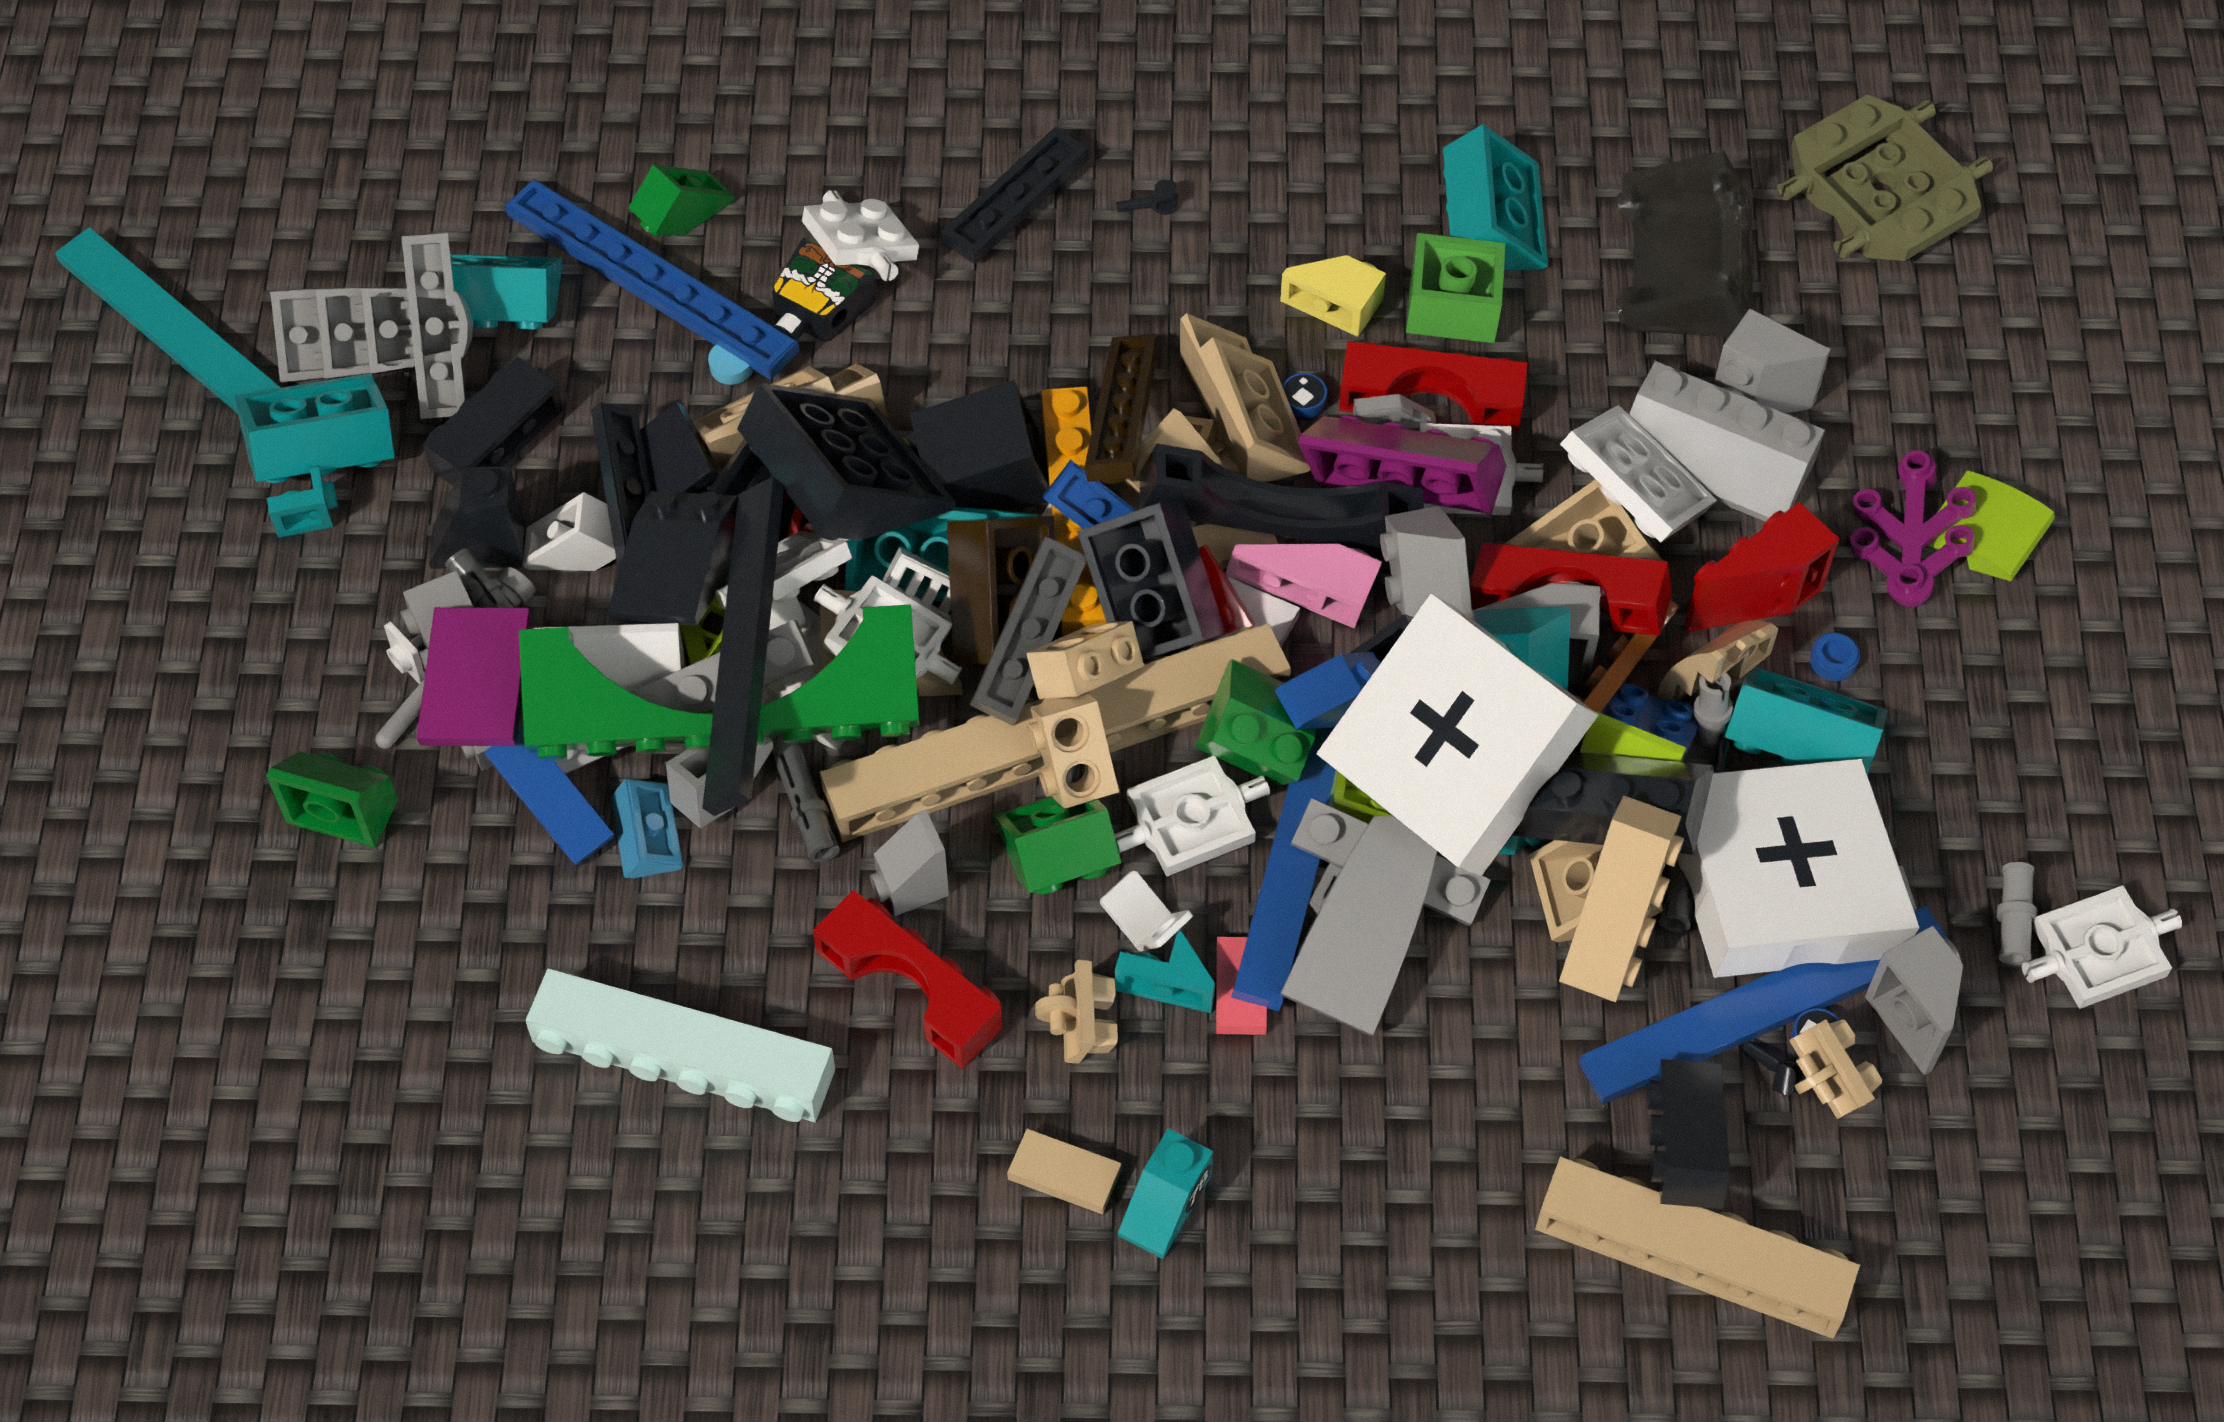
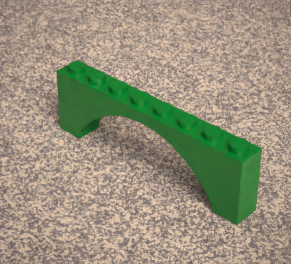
(579, 708)

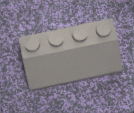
(1727, 442)

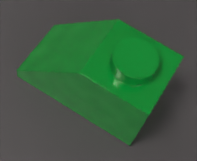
(678, 200)

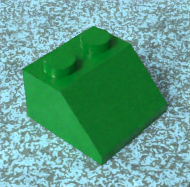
(1253, 728)
(333, 796)
(1057, 843)

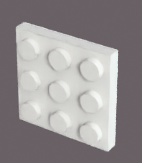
(1637, 473)

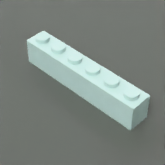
(681, 1046)

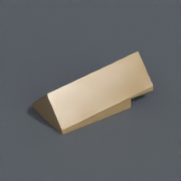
(1243, 399)
(719, 427)

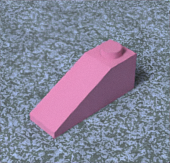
(1314, 576)

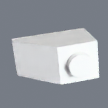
(571, 537)

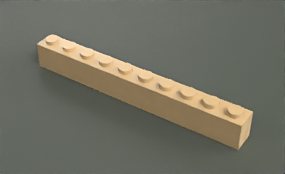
(993, 755)

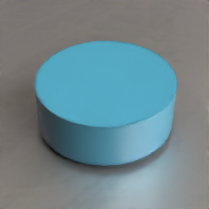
(727, 367)

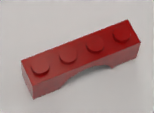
(1484, 387)
(1631, 589)
(864, 941)

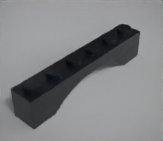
(1223, 498)

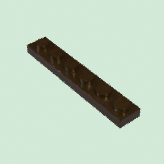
(1122, 409)

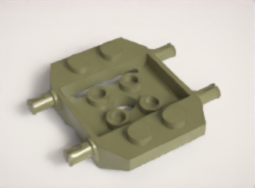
(1928, 185)

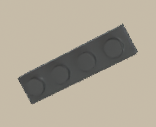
(1028, 627)

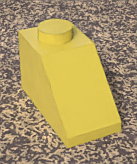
(1335, 291)

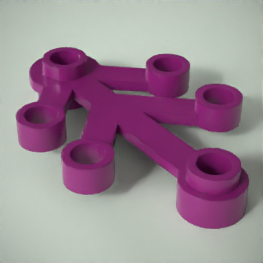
(1914, 533)

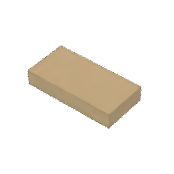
(1064, 1171)

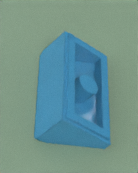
(646, 828)

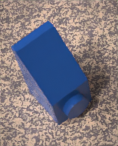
(1326, 691)

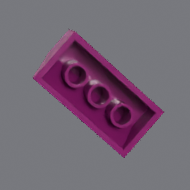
(1448, 468)

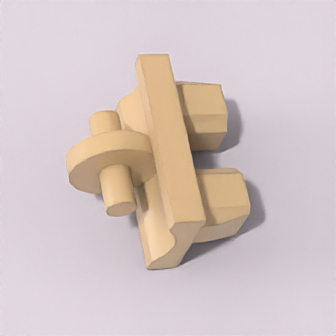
(1072, 1008)
(1831, 1069)

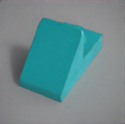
(1179, 982)

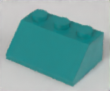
(1496, 197)
(508, 288)
(315, 426)
(1534, 636)
(1803, 721)

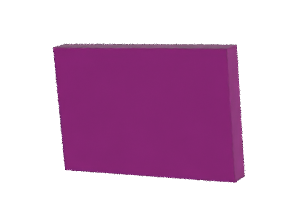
(473, 677)

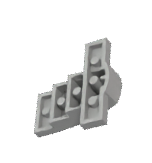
(383, 328)
(1370, 911)

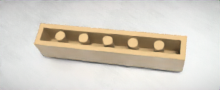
(1698, 1247)

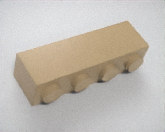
(1620, 898)

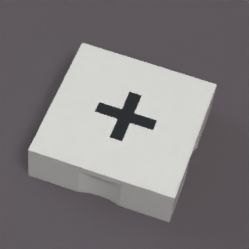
(1456, 735)
(1795, 870)

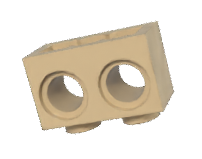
(1085, 659)
(1083, 745)

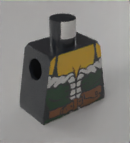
(819, 295)

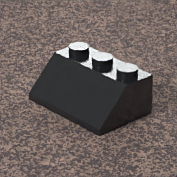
(1154, 576)

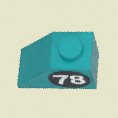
(1166, 1193)

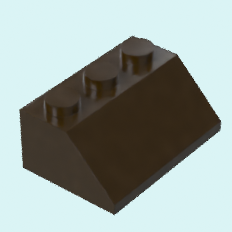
(985, 578)

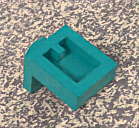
(304, 510)

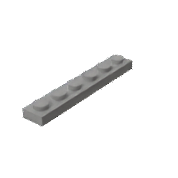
(695, 685)

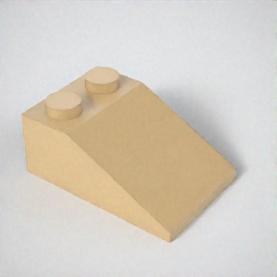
(1588, 525)

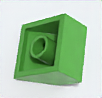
(1456, 288)

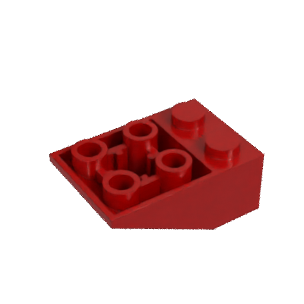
(1764, 573)

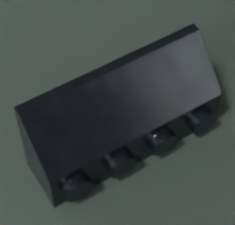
(1589, 787)

